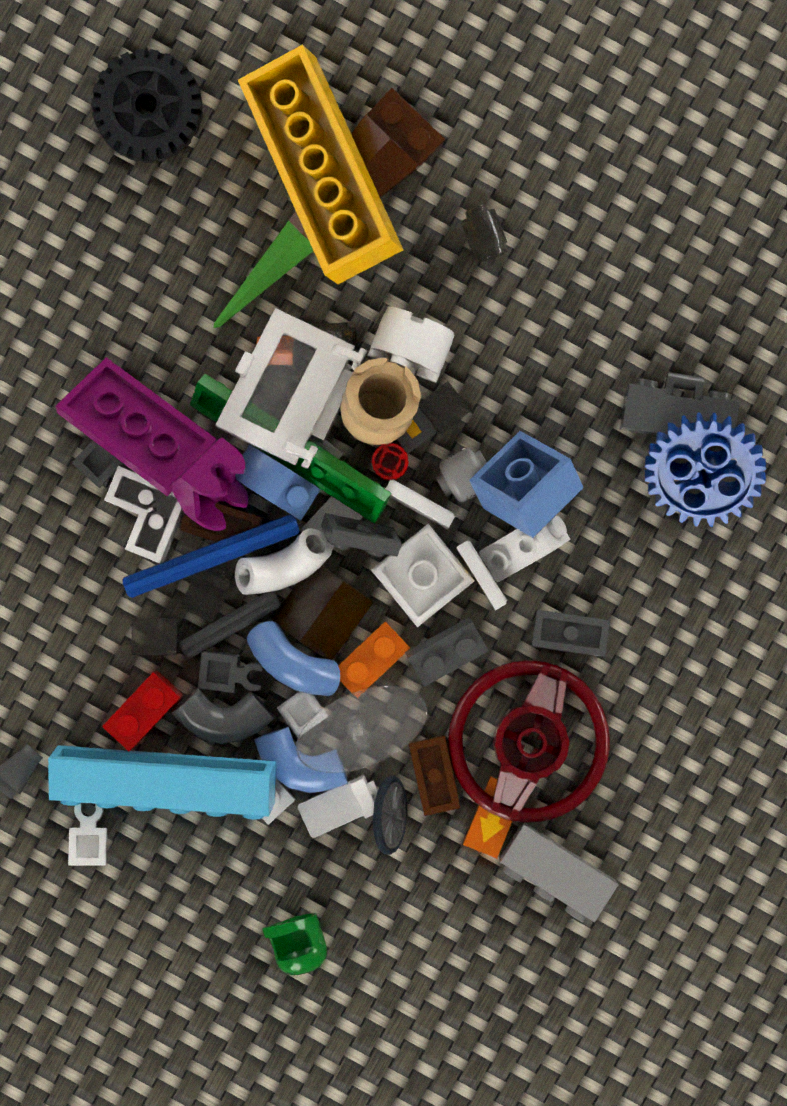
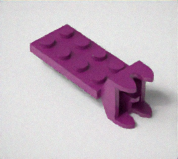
(157, 442)

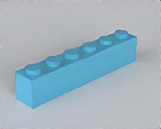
(162, 781)

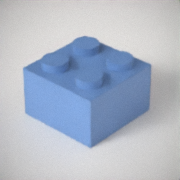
(526, 484)

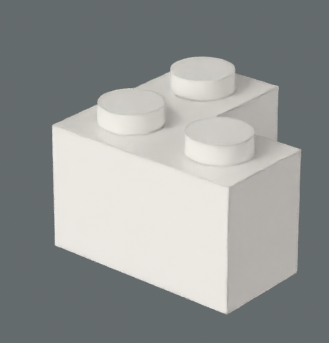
(156, 512)

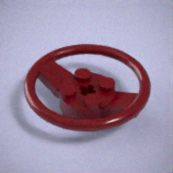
(538, 714)

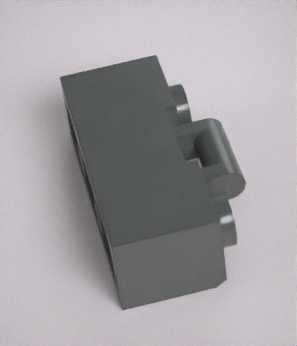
(651, 409)

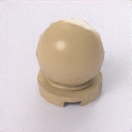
(379, 401)

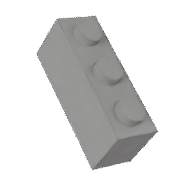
(557, 873)

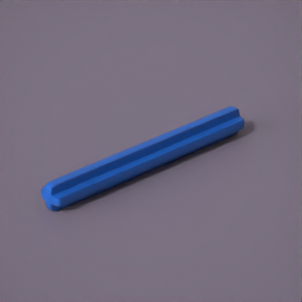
(210, 555)

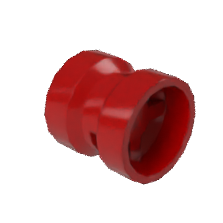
(390, 461)

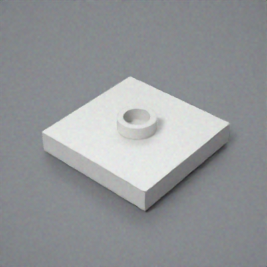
(423, 575)

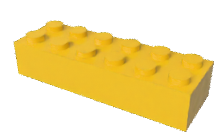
(320, 165)

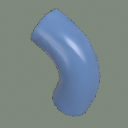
(290, 665)
(290, 771)

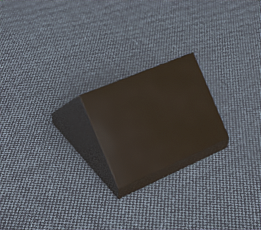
(322, 612)

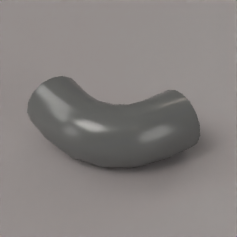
(219, 723)

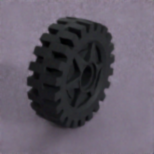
(141, 77)

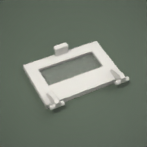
(286, 387)

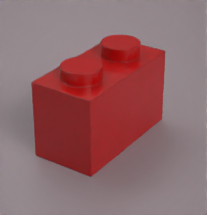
(142, 710)

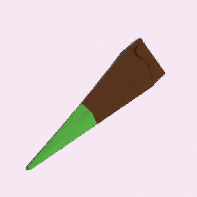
(392, 144)

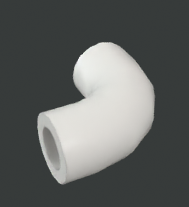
(285, 566)

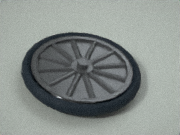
(390, 815)

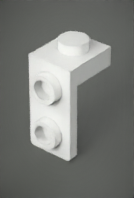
(520, 550)
(338, 806)

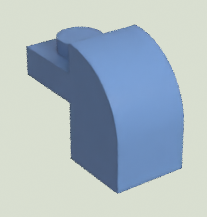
(277, 483)

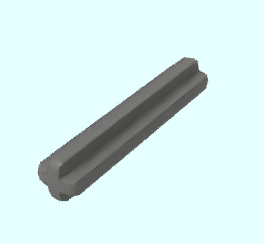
(230, 624)

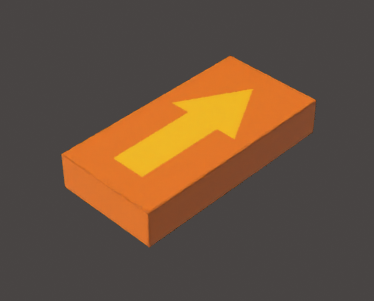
(487, 830)

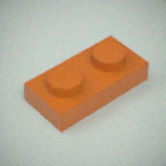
(372, 658)

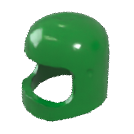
(298, 944)

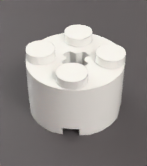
(412, 343)

